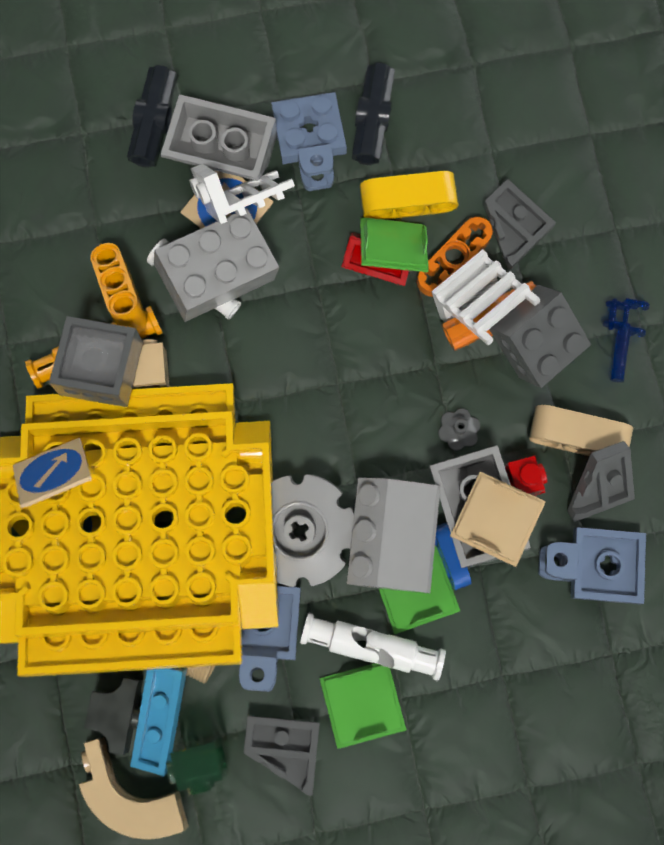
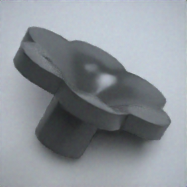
(457, 437)

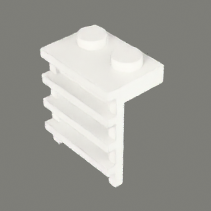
(220, 202)
(475, 289)

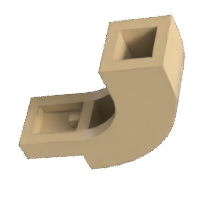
(122, 811)

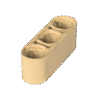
(576, 430)

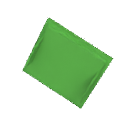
(393, 244)
(414, 609)
(362, 704)

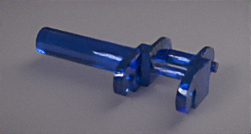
(623, 334)

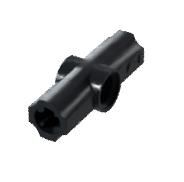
(373, 114)
(152, 116)

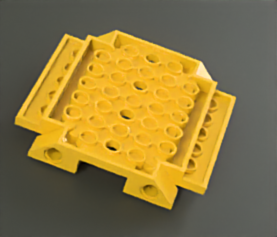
(134, 589)

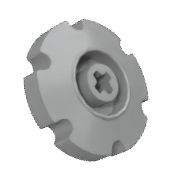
(329, 529)

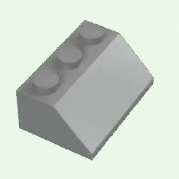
(220, 138)
(456, 483)
(393, 535)

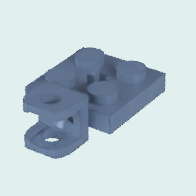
(315, 148)
(581, 565)
(264, 648)

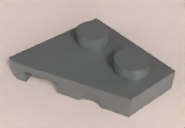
(516, 222)
(604, 483)
(284, 748)

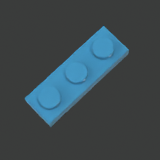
(158, 719)

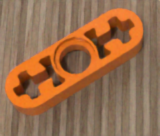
(454, 243)

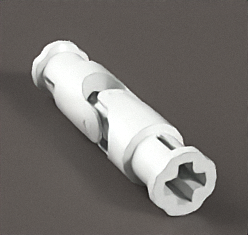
(380, 648)

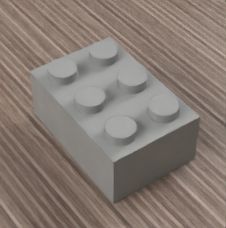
(215, 265)

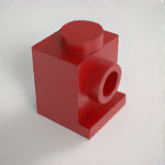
(527, 475)

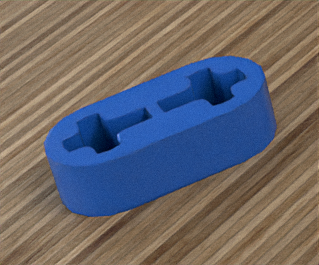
(457, 576)

